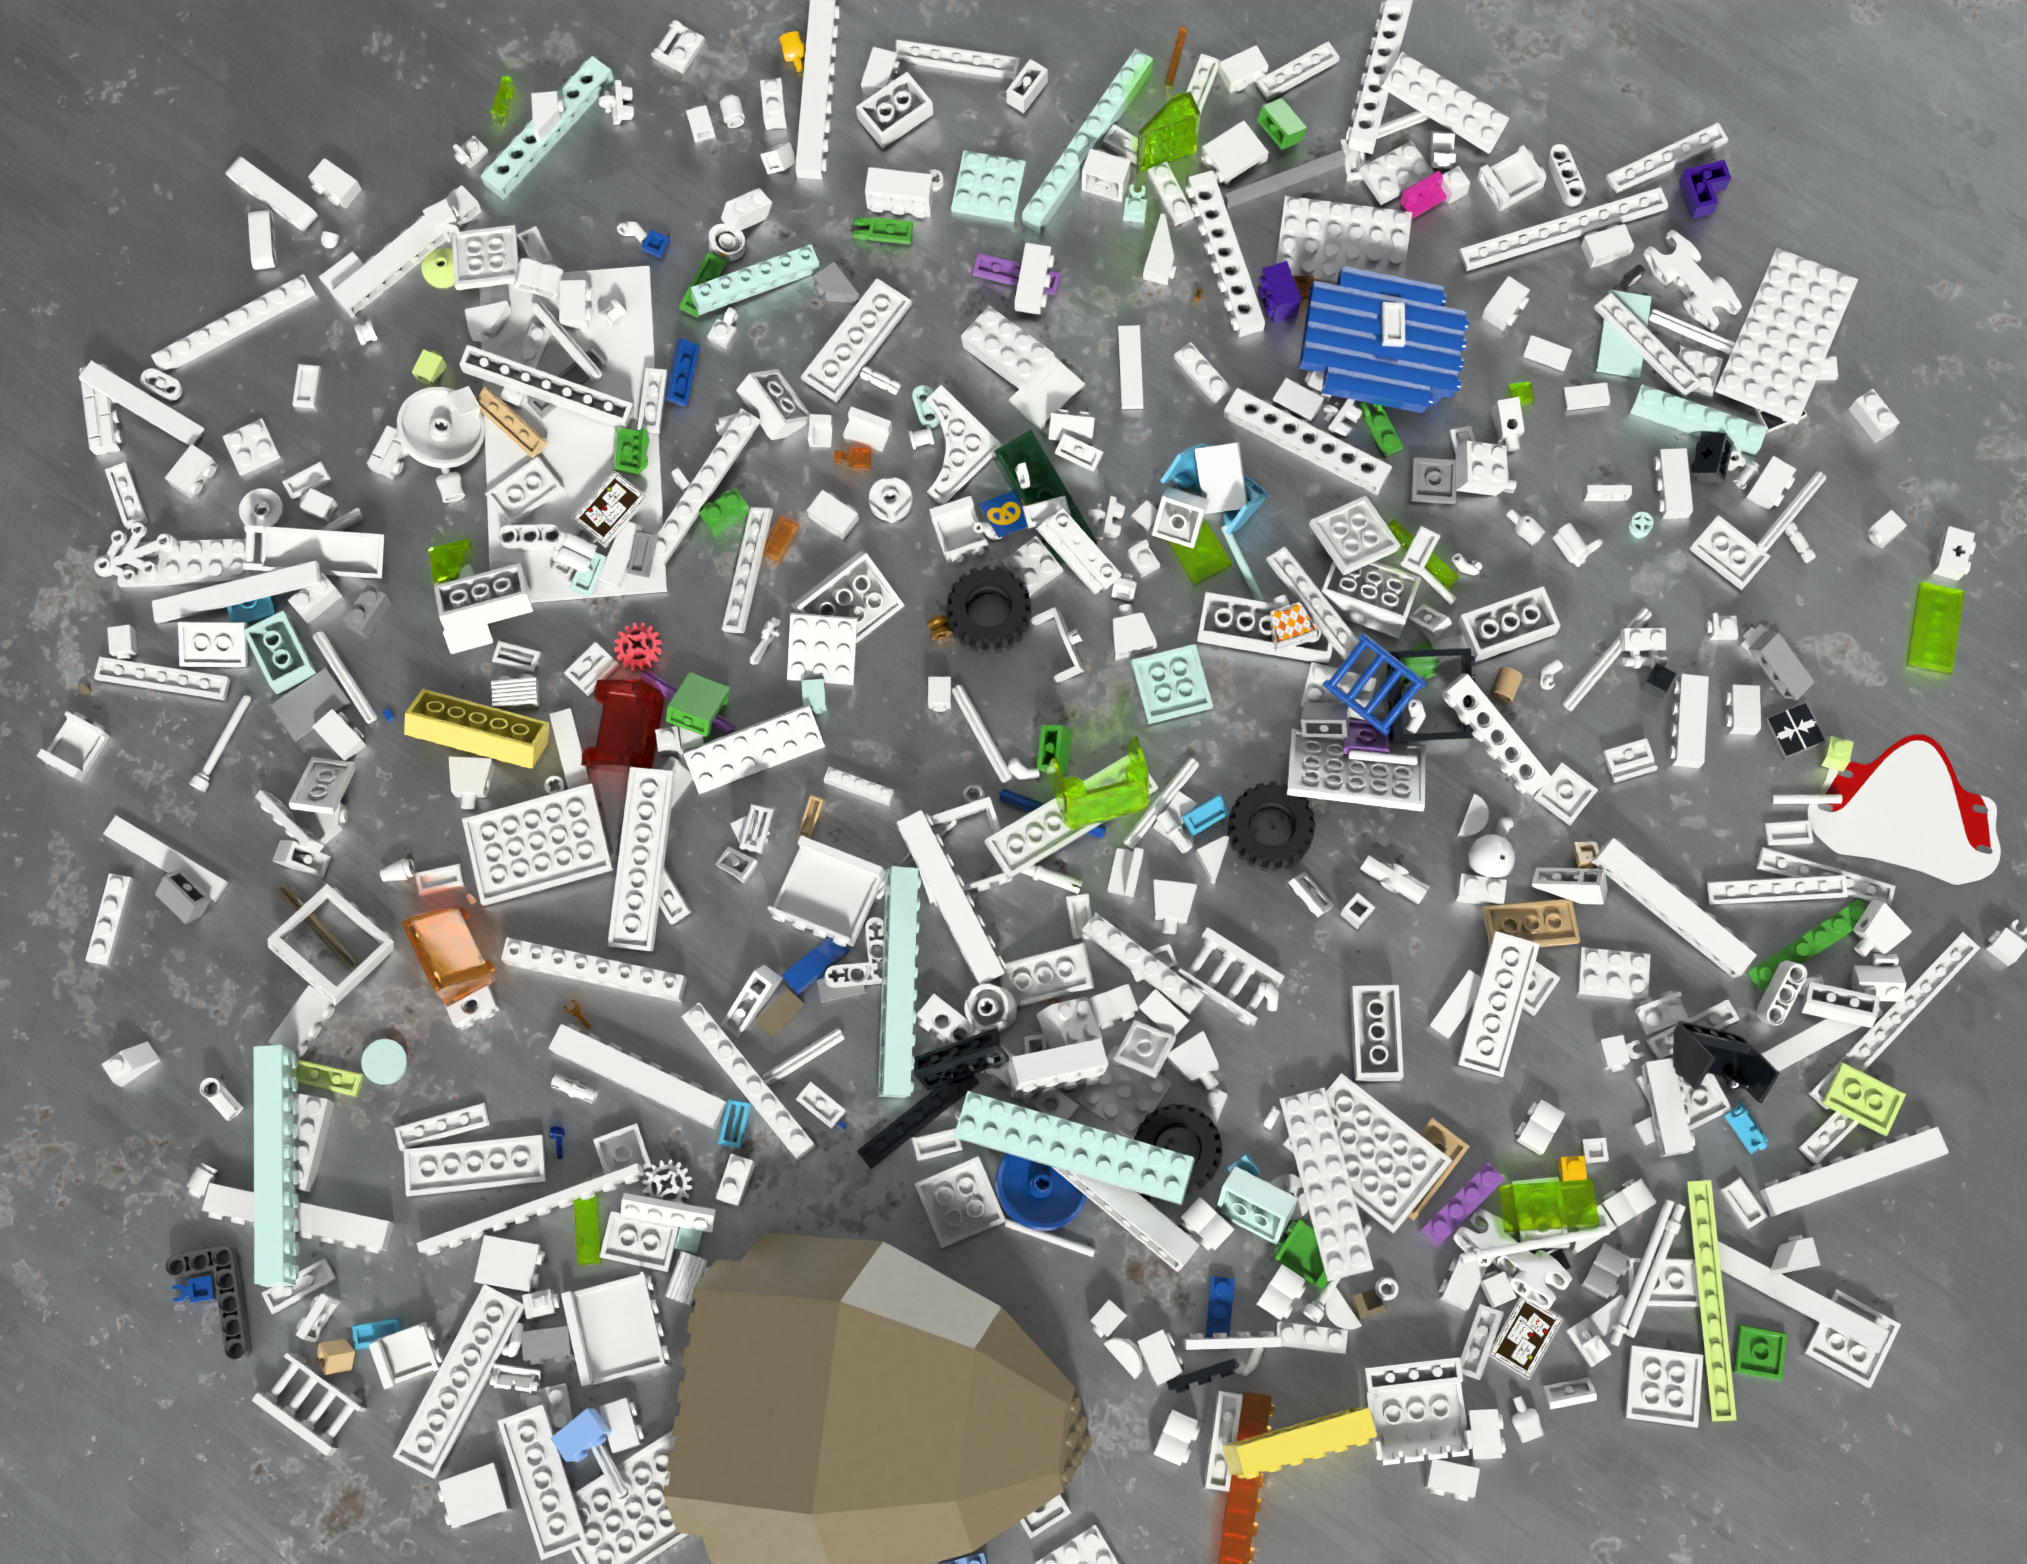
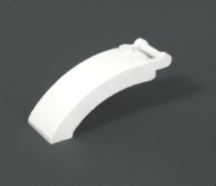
(335, 551)

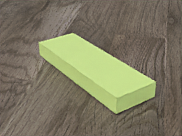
(328, 1078)

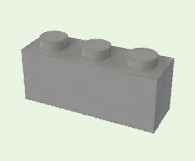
(1781, 665)

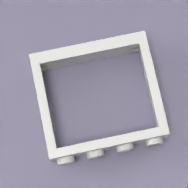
(960, 812)
(306, 970)

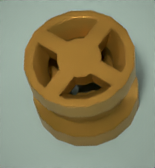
(939, 627)

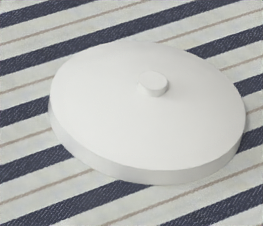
(435, 433)

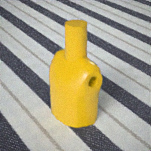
(793, 49)

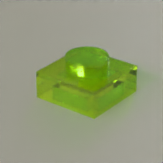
(1523, 391)

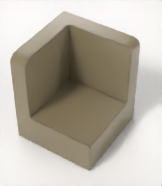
(1367, 1304)

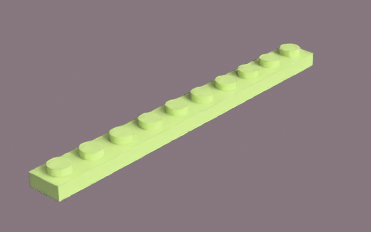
(1711, 1301)

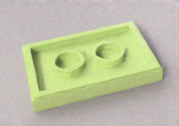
(1863, 1098)

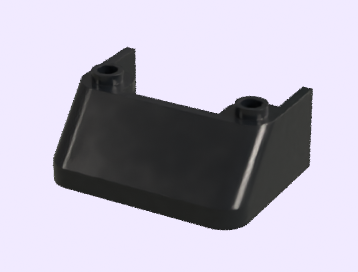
(1721, 1053)

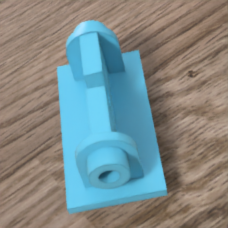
(1746, 1128)

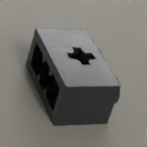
(1712, 457)

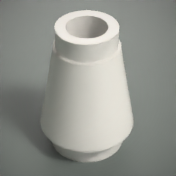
(400, 870)

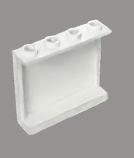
(828, 892)
(615, 1329)

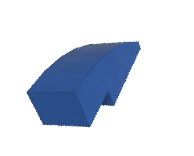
(814, 965)

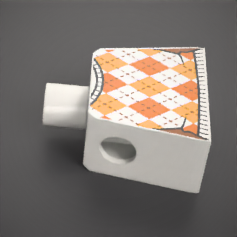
(1290, 624)

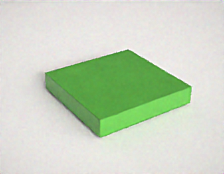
(1760, 1352)

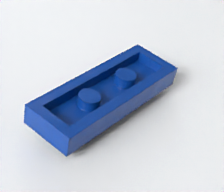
(682, 372)
(1220, 1306)

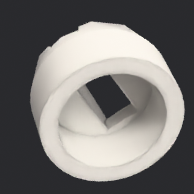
(329, 239)

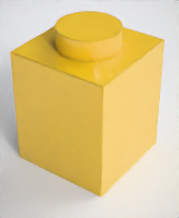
(1571, 1168)

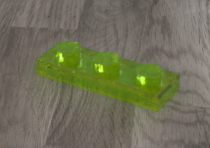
(587, 1231)

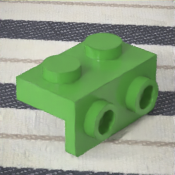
(630, 450)

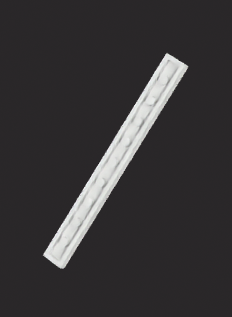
(1563, 229)
(1903, 1012)
(540, 1207)

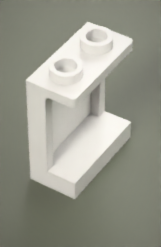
(1233, 153)
(1512, 178)
(955, 530)
(75, 746)
(509, 1264)
(405, 1354)
(473, 1495)

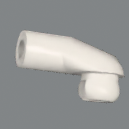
(632, 229)
(1547, 674)
(1417, 714)
(1021, 771)
(1503, 827)

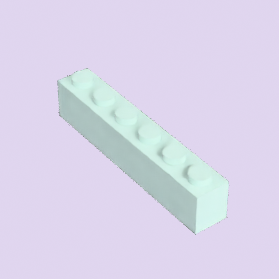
(1697, 418)

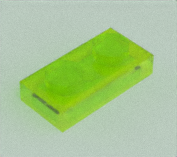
(501, 103)

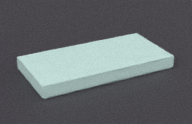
(1615, 353)

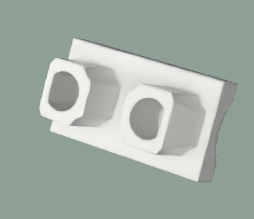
(615, 101)
(1348, 411)
(1103, 516)
(1588, 1342)

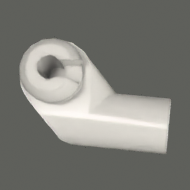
(985, 527)
(1463, 566)
(1271, 994)
(515, 1342)
(1252, 1363)

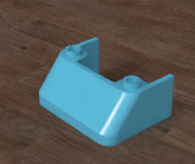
(1185, 475)

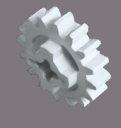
(672, 1175)

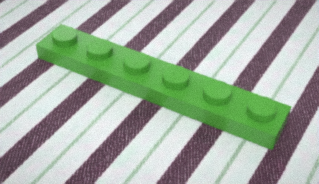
(1809, 944)

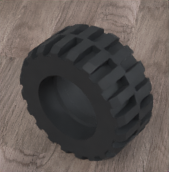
(989, 582)
(1264, 855)
(1194, 1121)

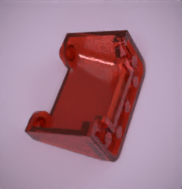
(626, 726)

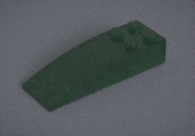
(1043, 478)

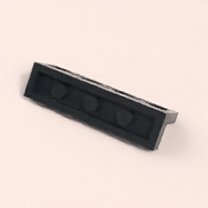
(957, 1056)

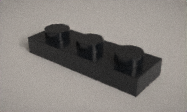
(1203, 1376)

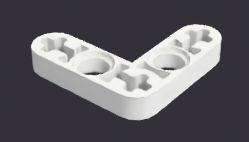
(867, 968)

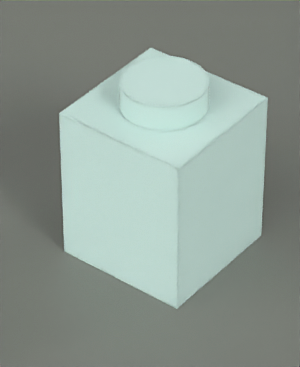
(815, 695)

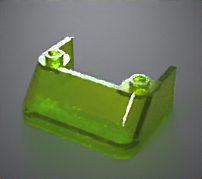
(1090, 807)

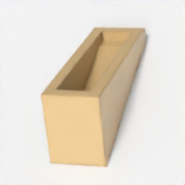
(811, 816)

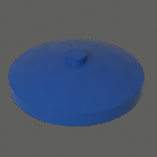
(1036, 1194)

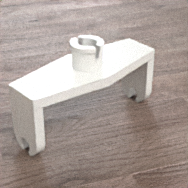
(1069, 638)

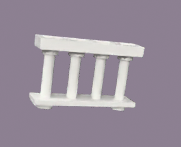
(1078, 551)
(1231, 954)
(306, 1428)

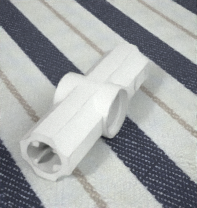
(1394, 878)

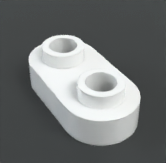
(163, 384)

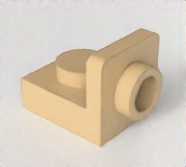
(1584, 854)

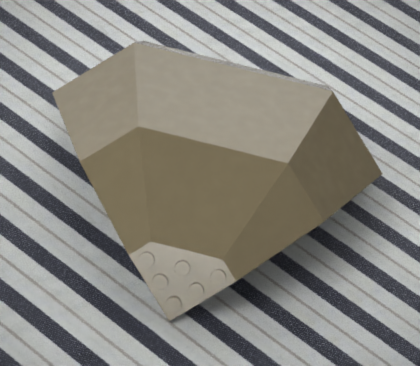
(860, 1411)

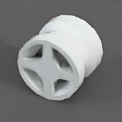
(366, 332)

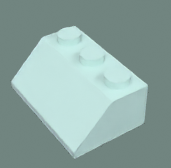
(1256, 1205)

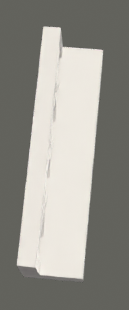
(1223, 1432)

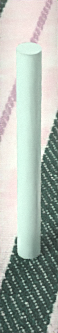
(1243, 565)

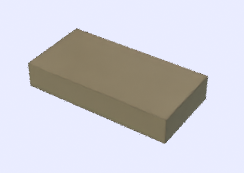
(780, 1013)

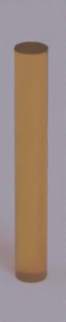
(1176, 56)

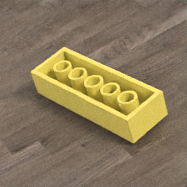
(476, 728)
(1299, 1441)

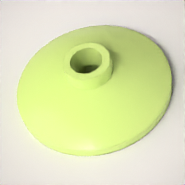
(435, 275)

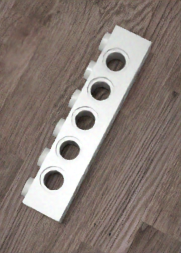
(1536, 774)

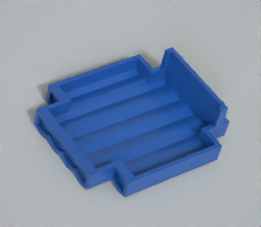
(1346, 341)

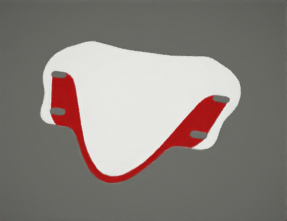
(1910, 814)

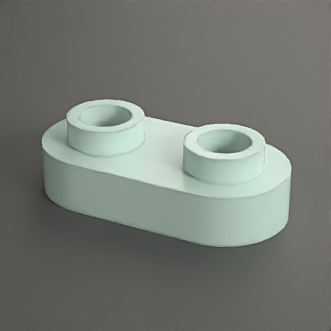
(922, 408)

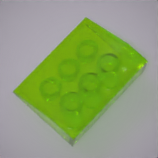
(1169, 133)

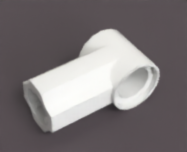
(222, 1099)

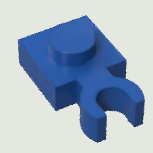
(198, 1290)

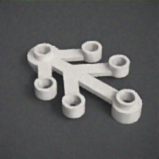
(131, 554)

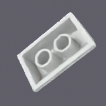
(773, 403)

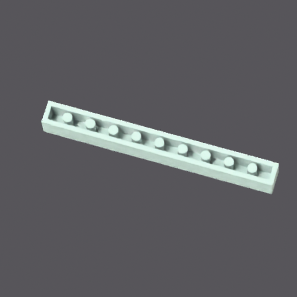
(1090, 136)
(898, 982)

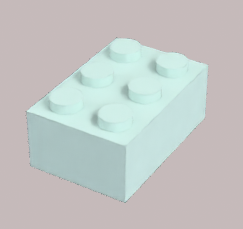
(280, 652)

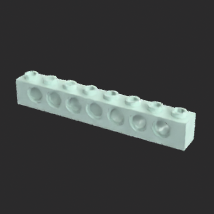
(533, 152)

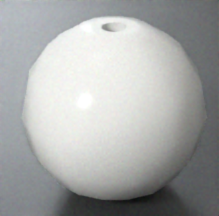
(1491, 856)

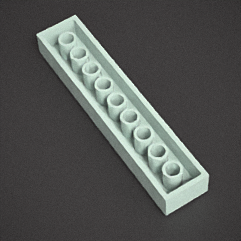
(1074, 1147)
(275, 1167)

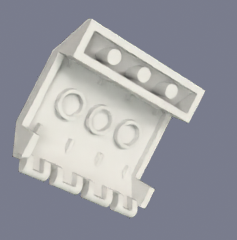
(1417, 1411)

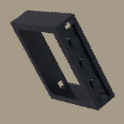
(1394, 694)

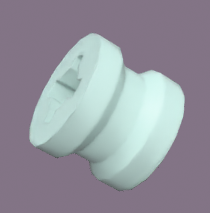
(1645, 522)

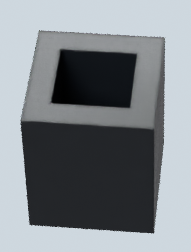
(1658, 681)

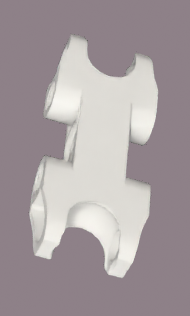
(1689, 277)
(1527, 1269)

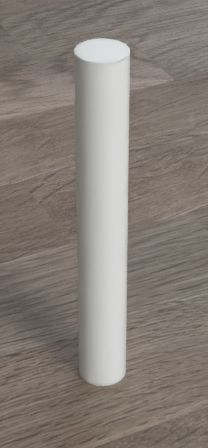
(1438, 586)
(1382, 757)
(1806, 799)

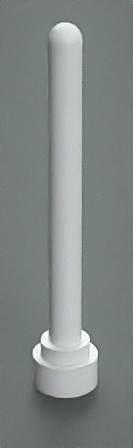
(201, 780)
(1315, 1309)

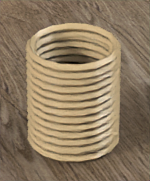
(1506, 684)

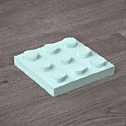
(988, 186)
(1171, 684)

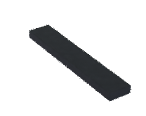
(915, 1120)

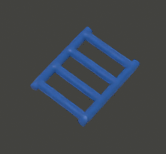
(1400, 669)

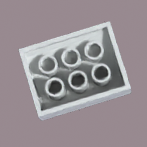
(853, 591)
(1372, 596)

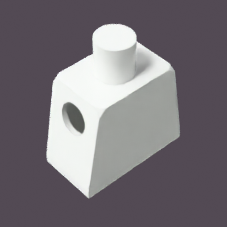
(1507, 414)
(1131, 633)
(470, 778)
(1172, 903)
(1879, 929)
(1195, 1061)

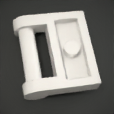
(684, 49)

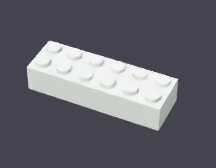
(1246, 626)

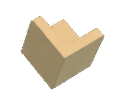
(335, 1356)

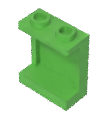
(697, 704)
(1302, 1254)

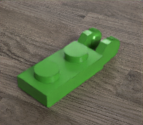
(884, 230)
(1381, 429)

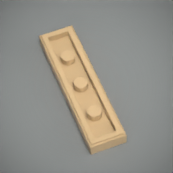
(511, 423)

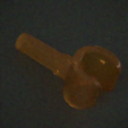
(576, 1012)

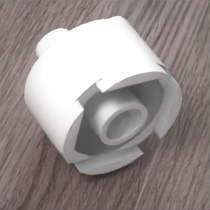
(980, 1002)

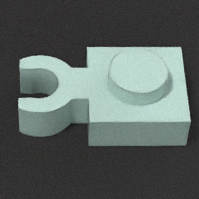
(1135, 206)

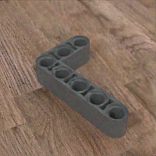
(223, 1292)

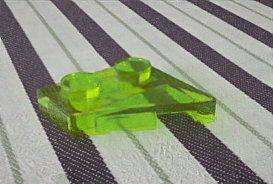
(448, 560)

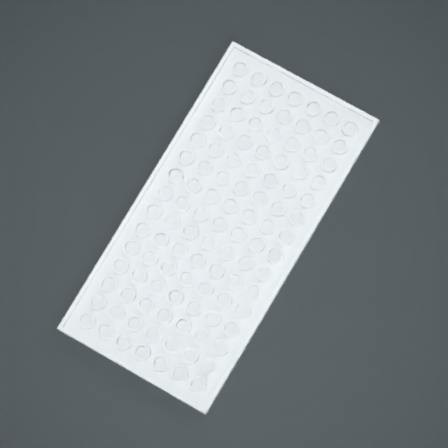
(578, 446)

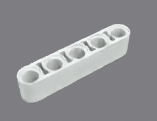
(271, 194)

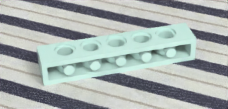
(754, 279)

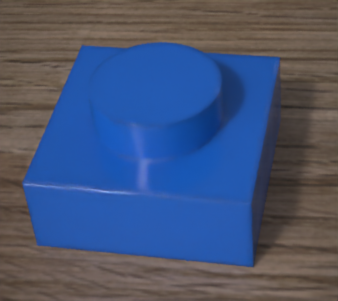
(656, 244)

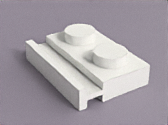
(589, 667)
(1630, 760)

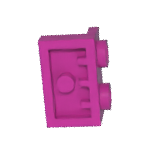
(1423, 195)

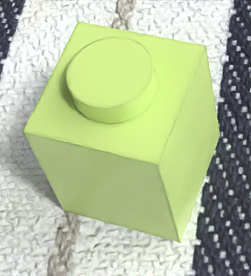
(429, 367)
(1837, 753)

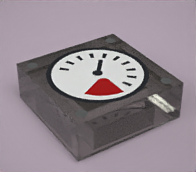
(1632, 277)

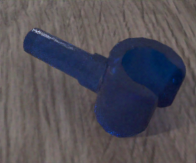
(558, 1134)

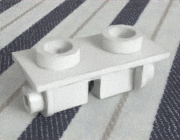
(522, 1378)

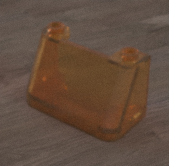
(448, 953)

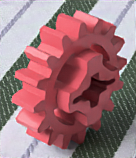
(642, 639)

